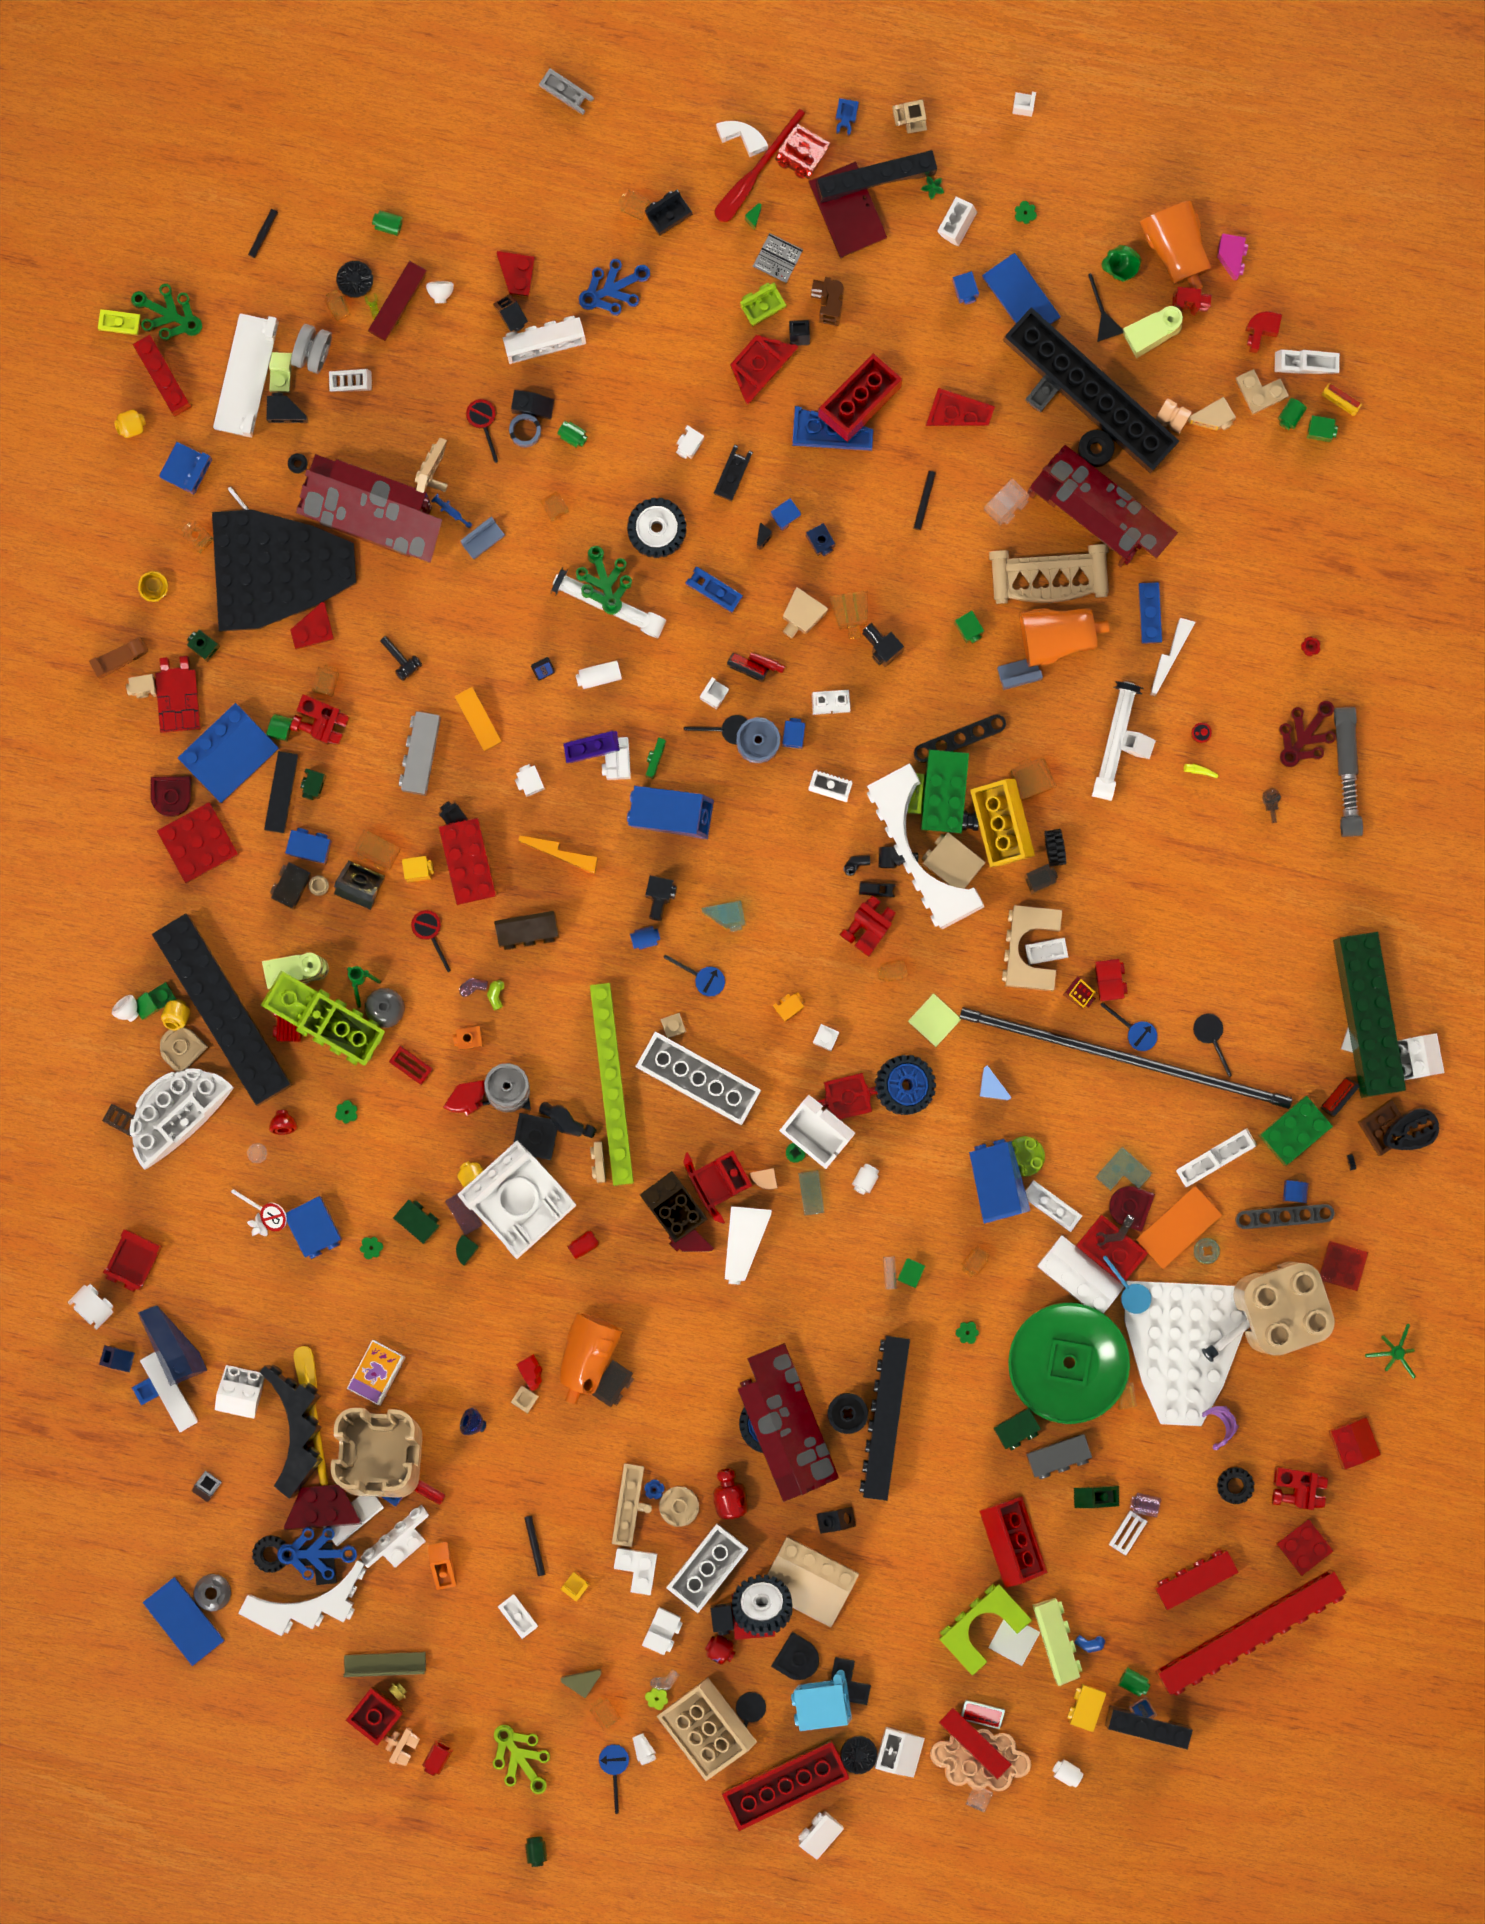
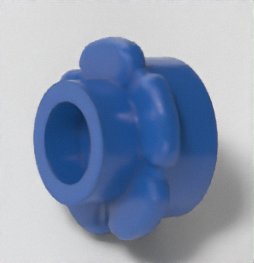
(654, 1484)

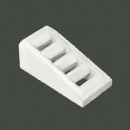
(367, 380)

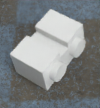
(662, 1630)

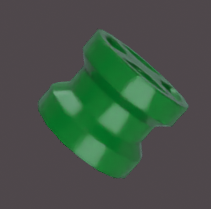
(796, 1153)

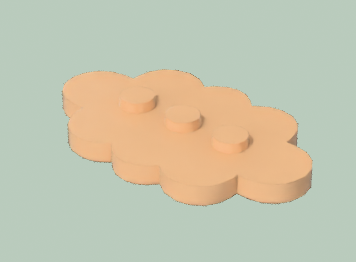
(964, 1768)

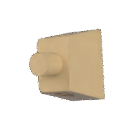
(802, 613)

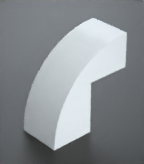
(751, 137)

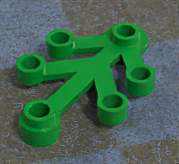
(169, 315)
(604, 583)

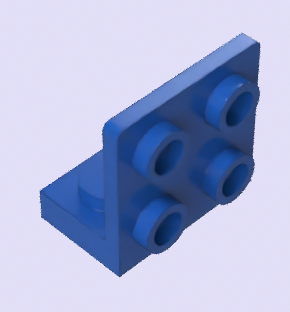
(185, 468)

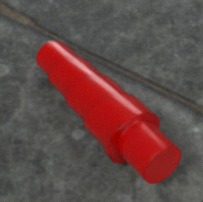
(766, 662)

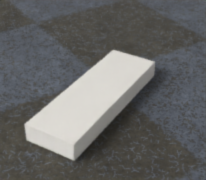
(1052, 1206)

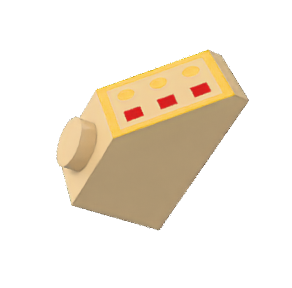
(1214, 416)

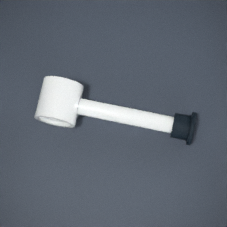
(1212, 1351)

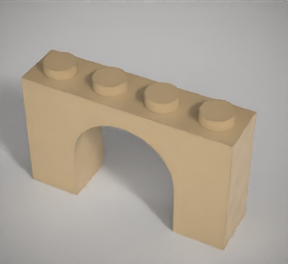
(1024, 920)

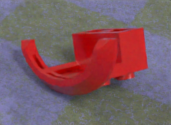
(717, 1181)

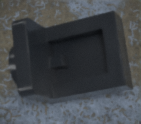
(452, 813)

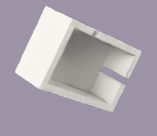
(817, 1131)

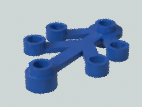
(611, 289)
(313, 1554)

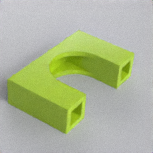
(957, 1637)

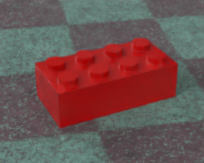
(860, 397)
(467, 861)

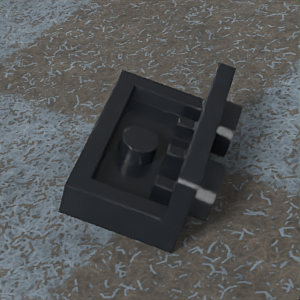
(667, 212)

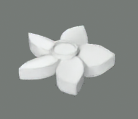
(258, 1226)

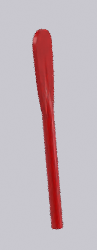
(737, 195)

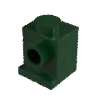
(313, 784)

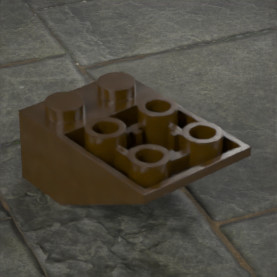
(673, 1207)

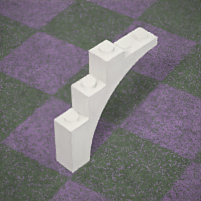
(278, 1615)

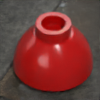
(282, 1123)

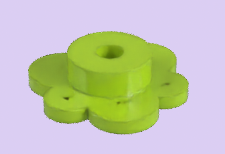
(653, 1701)

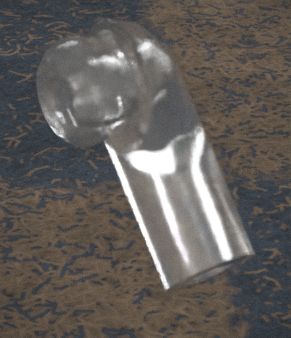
(665, 1682)

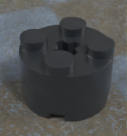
(859, 1413)

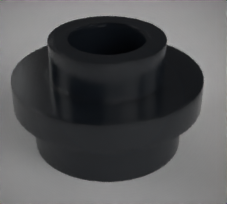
(297, 457)

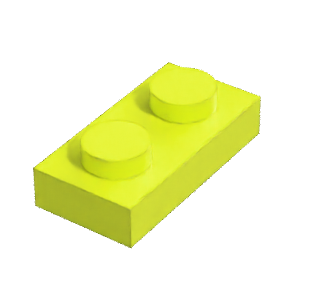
(119, 322)

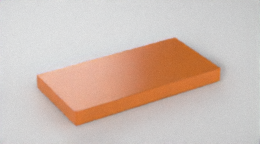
(1178, 1227)

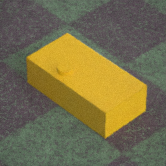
(1002, 822)

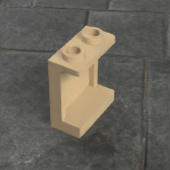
(952, 861)

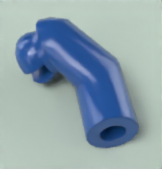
(1090, 1646)

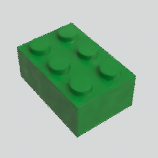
(1295, 1130)

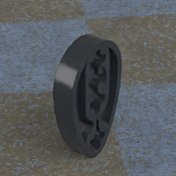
(1417, 1139)

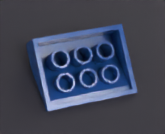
(228, 753)

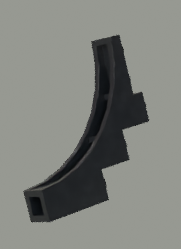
(302, 1430)

